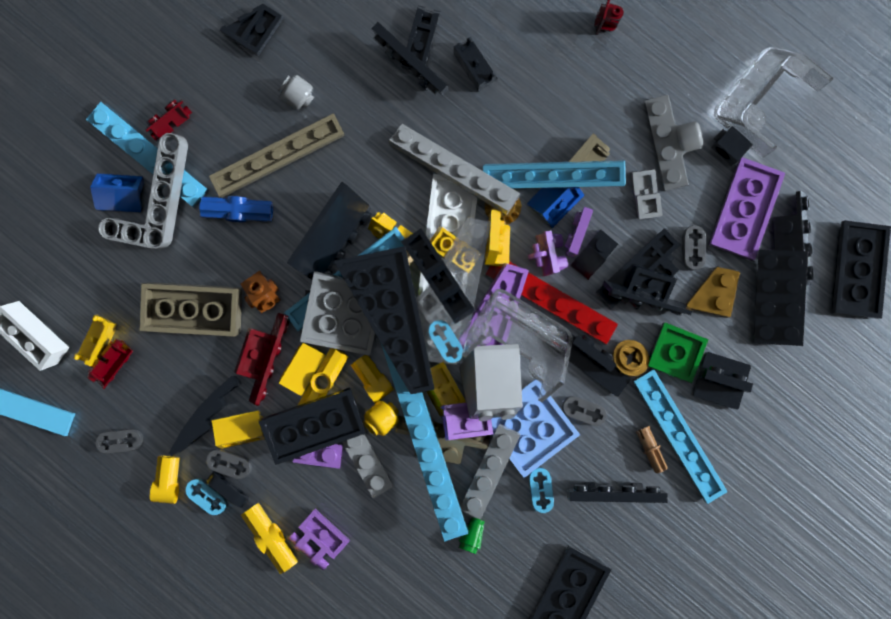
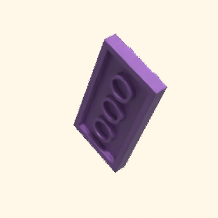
(747, 209)

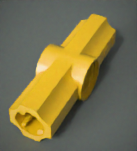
(330, 368)
(269, 538)

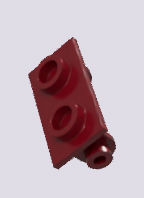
(608, 17)
(173, 113)
(116, 355)

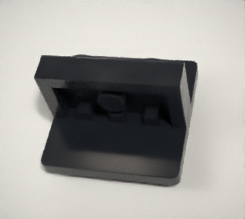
(722, 380)

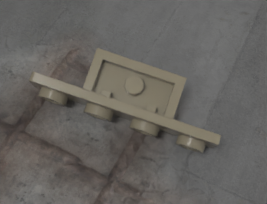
(451, 449)

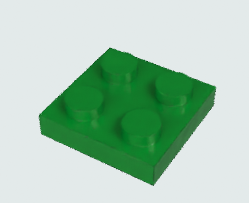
(677, 352)

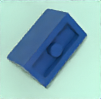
(117, 192)
(555, 202)

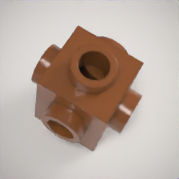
(260, 292)

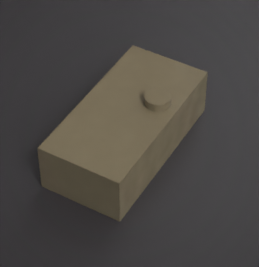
(190, 309)

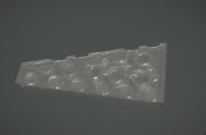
(465, 264)

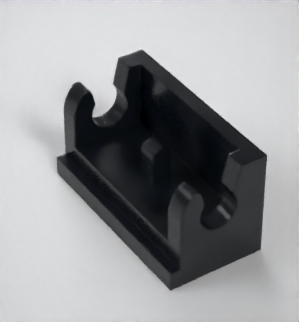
(474, 64)

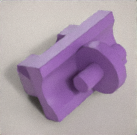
(546, 255)

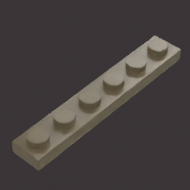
(277, 155)

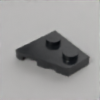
(254, 28)

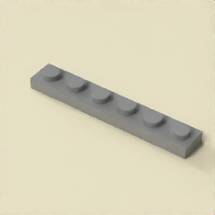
(454, 169)

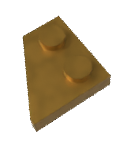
(716, 293)

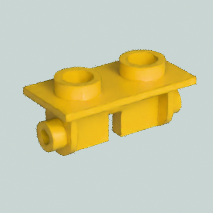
(382, 224)

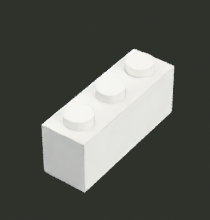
(30, 336)

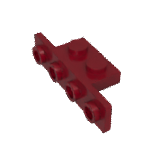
(258, 356)

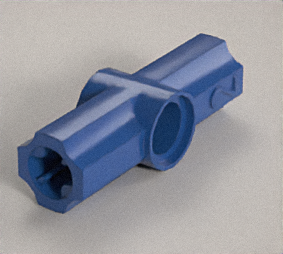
(236, 209)

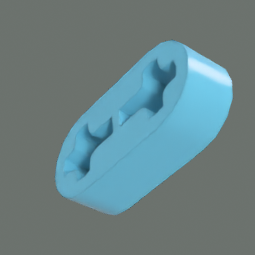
(440, 344)
(547, 490)
(202, 500)

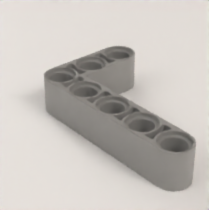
(157, 201)

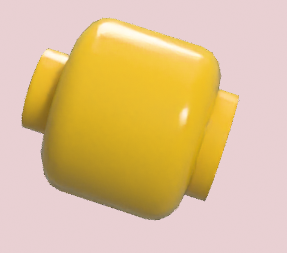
(381, 418)

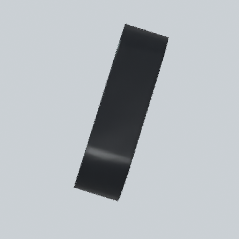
(227, 489)

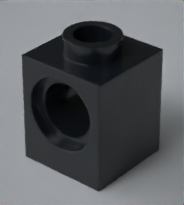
(731, 145)

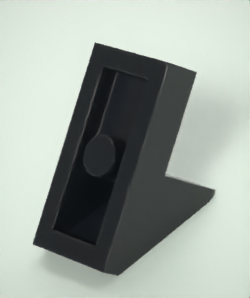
(594, 254)

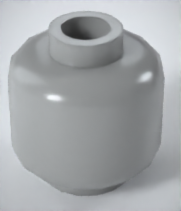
(296, 92)

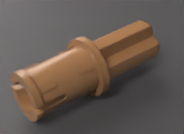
(651, 449)

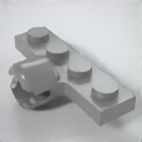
(672, 141)

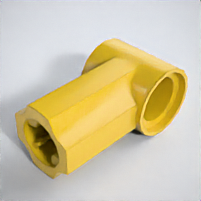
(374, 382)
(165, 487)

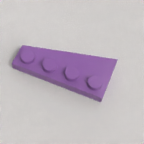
(510, 279)

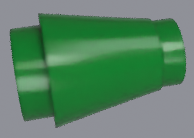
(472, 541)

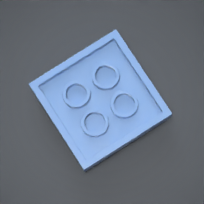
(542, 430)

